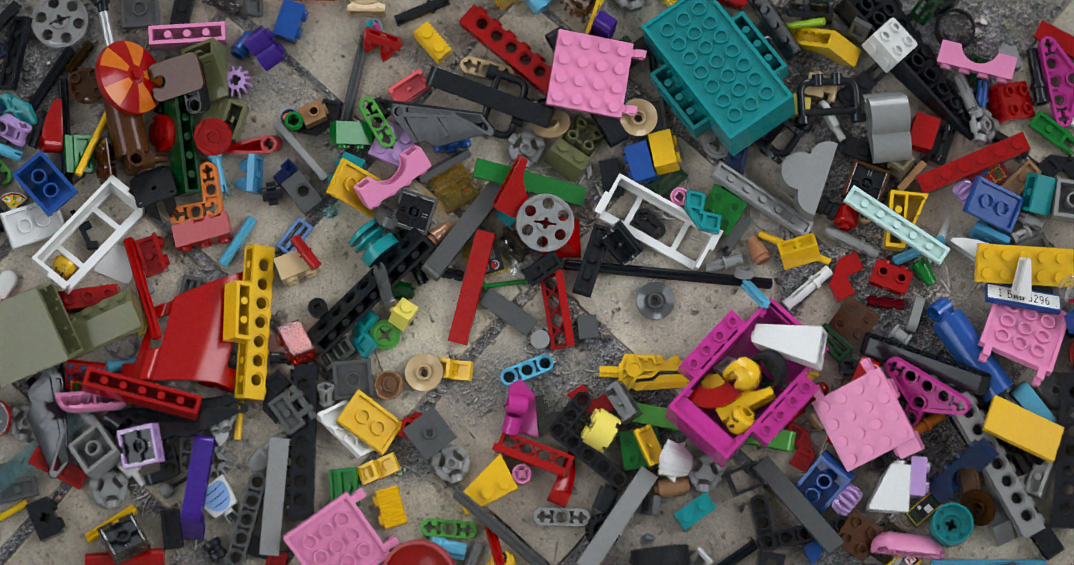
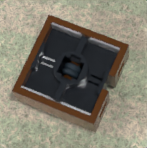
(864, 176)

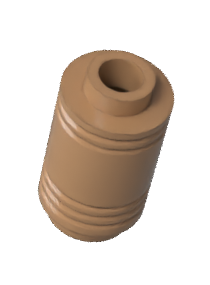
(667, 488)

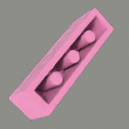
(185, 35)

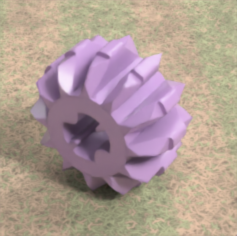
(242, 85)
(962, 190)
(847, 500)

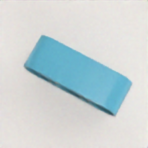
(533, 363)
(1029, 400)

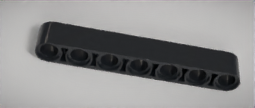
(489, 97)
(609, 127)
(940, 368)

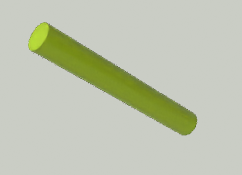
(806, 23)

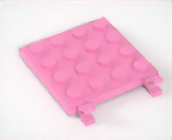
(591, 74)
(1024, 337)
(863, 418)
(339, 536)

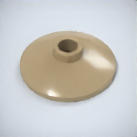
(646, 112)
(559, 124)
(417, 365)

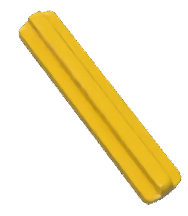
(93, 535)

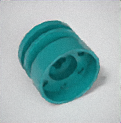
(370, 239)
(960, 519)

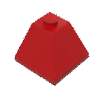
(572, 248)

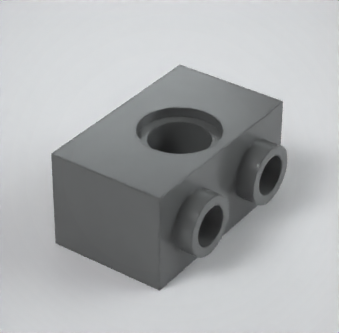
(308, 203)

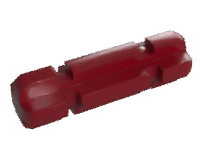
(884, 302)

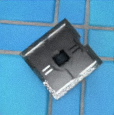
(123, 539)

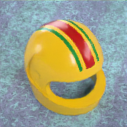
(746, 372)

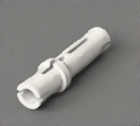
(804, 290)

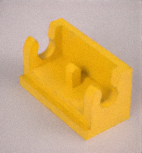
(799, 251)
(648, 444)

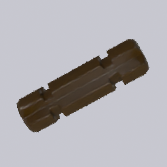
(79, 57)

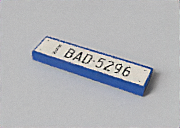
(1038, 302)

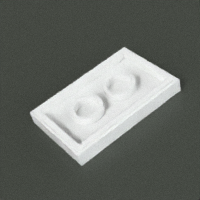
(30, 225)

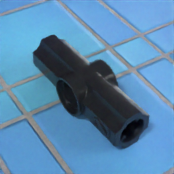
(1018, 459)

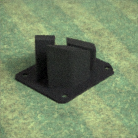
(153, 187)

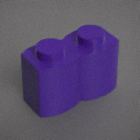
(265, 48)

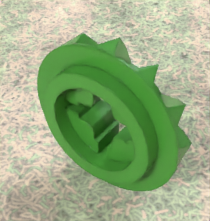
(394, 335)

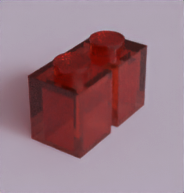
(295, 343)

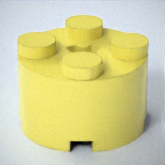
(600, 430)

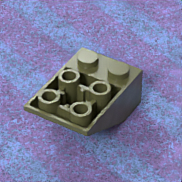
(214, 60)
(230, 111)
(575, 148)

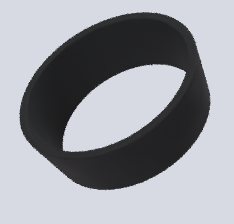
(937, 32)

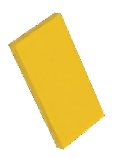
(1023, 428)

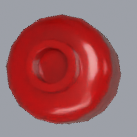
(846, 218)

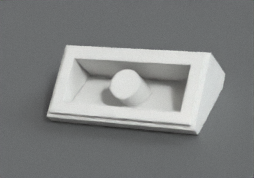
(1040, 480)

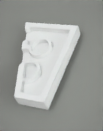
(351, 442)

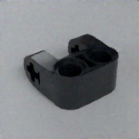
(162, 476)

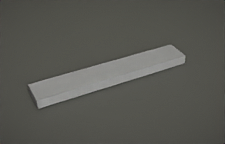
(761, 199)
(274, 496)
(618, 518)

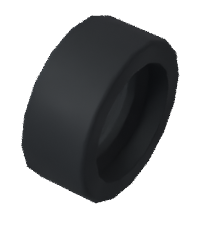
(779, 364)

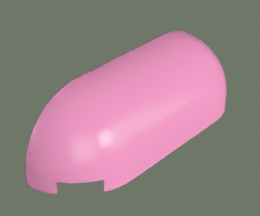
(86, 402)
(907, 545)

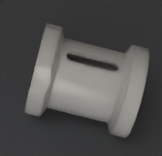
(1025, 231)
(899, 335)
(329, 394)

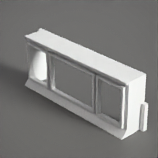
(663, 204)
(91, 206)

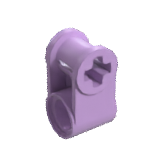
(15, 129)

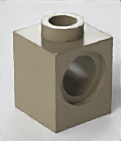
(900, 169)

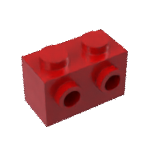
(890, 277)

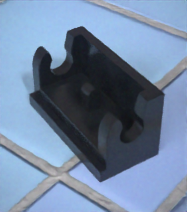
(621, 243)
(541, 268)

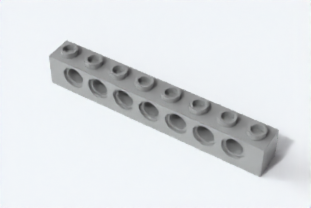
(994, 476)

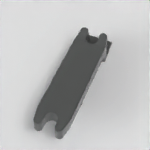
(734, 236)
(384, 286)

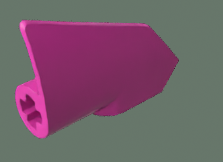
(520, 410)

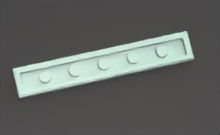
(896, 225)

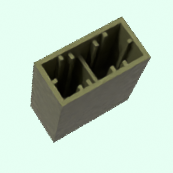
(34, 333)

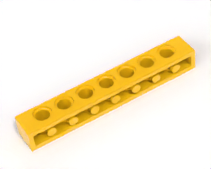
(248, 350)

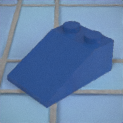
(44, 183)
(824, 481)

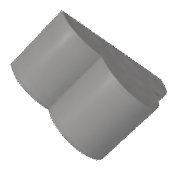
(888, 126)
(805, 176)

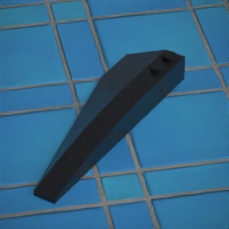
(919, 68)

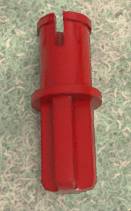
(305, 252)

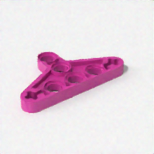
(1061, 71)
(932, 399)

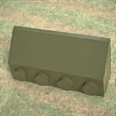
(107, 321)

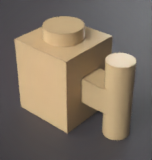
(817, 93)

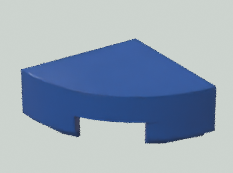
(812, 551)

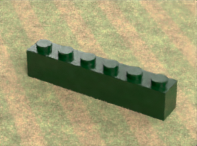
(184, 153)

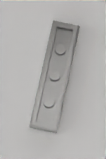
(300, 151)

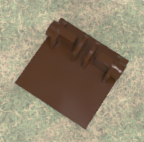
(102, 154)
(853, 320)
(858, 534)

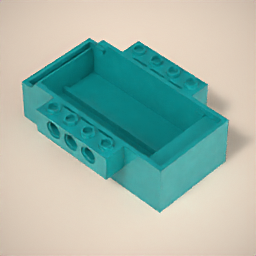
(718, 72)

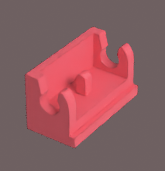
(409, 87)

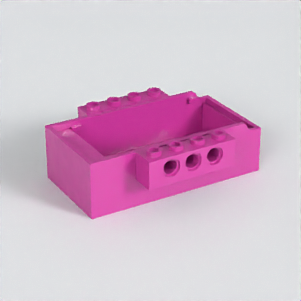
(733, 339)

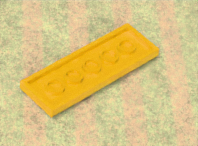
(999, 263)

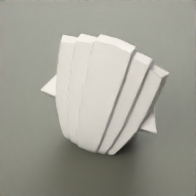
(675, 460)

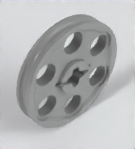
(59, 30)
(552, 216)

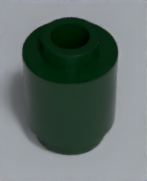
(403, 289)

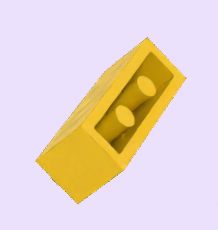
(238, 311)

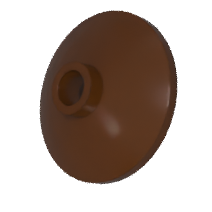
(981, 515)

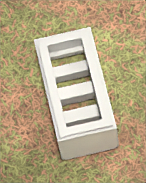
(1022, 279)

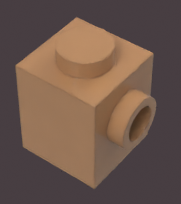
(313, 113)

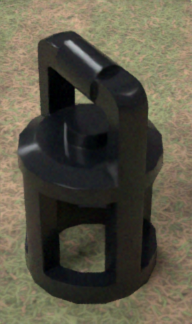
(807, 9)

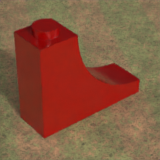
(513, 192)

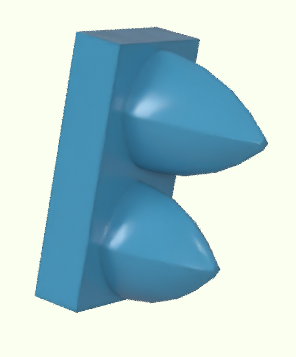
(253, 181)
(983, 232)

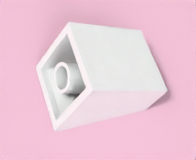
(892, 490)

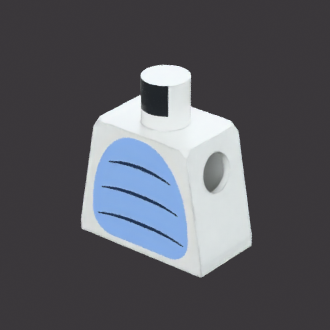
(221, 499)

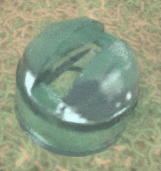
(330, 211)

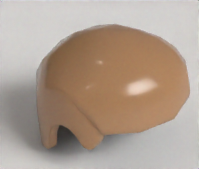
(388, 385)

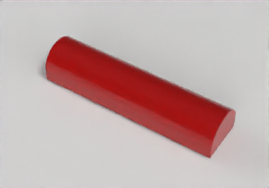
(154, 556)

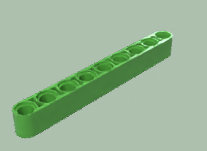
(655, 416)

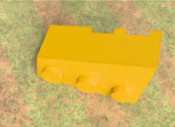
(909, 207)
(491, 484)

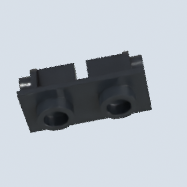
(941, 145)

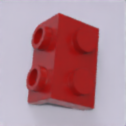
(152, 256)

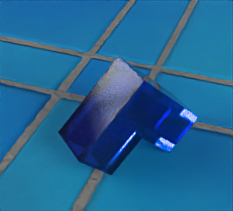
(287, 169)

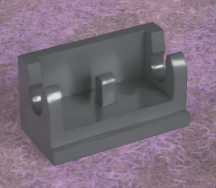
(622, 402)

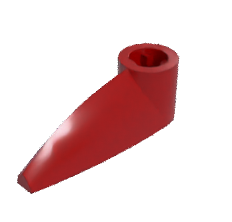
(52, 133)
(256, 145)
(563, 487)

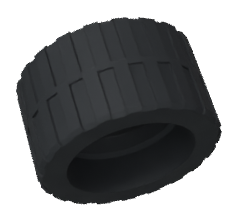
(661, 555)

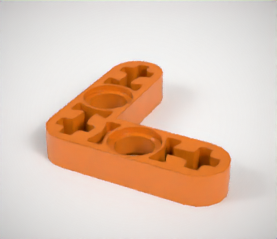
(208, 200)

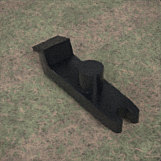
(91, 245)

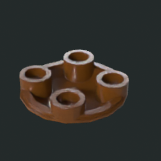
(83, 86)

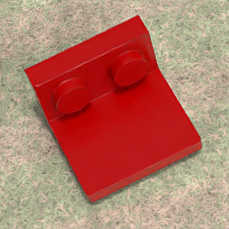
(1010, 102)

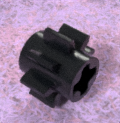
(272, 193)

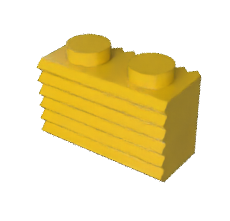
(432, 42)
(391, 507)

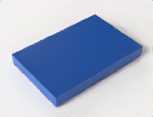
(993, 204)

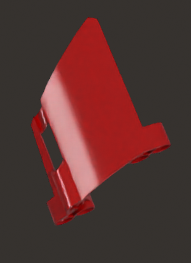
(191, 342)

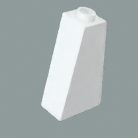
(793, 342)

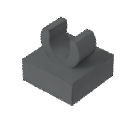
(651, 505)

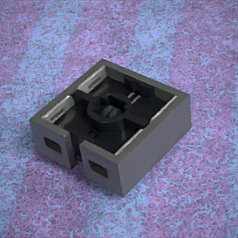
(415, 211)

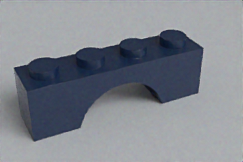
(947, 483)

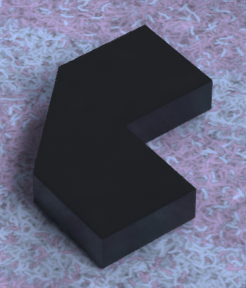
(334, 110)
(1053, 164)
(274, 387)

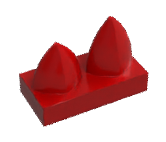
(388, 42)

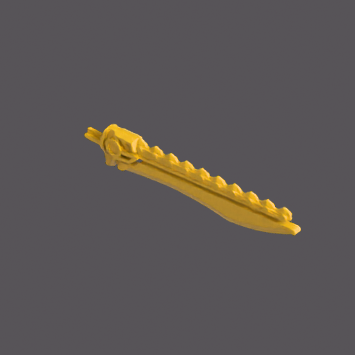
(645, 367)

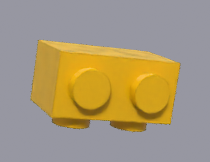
(664, 151)

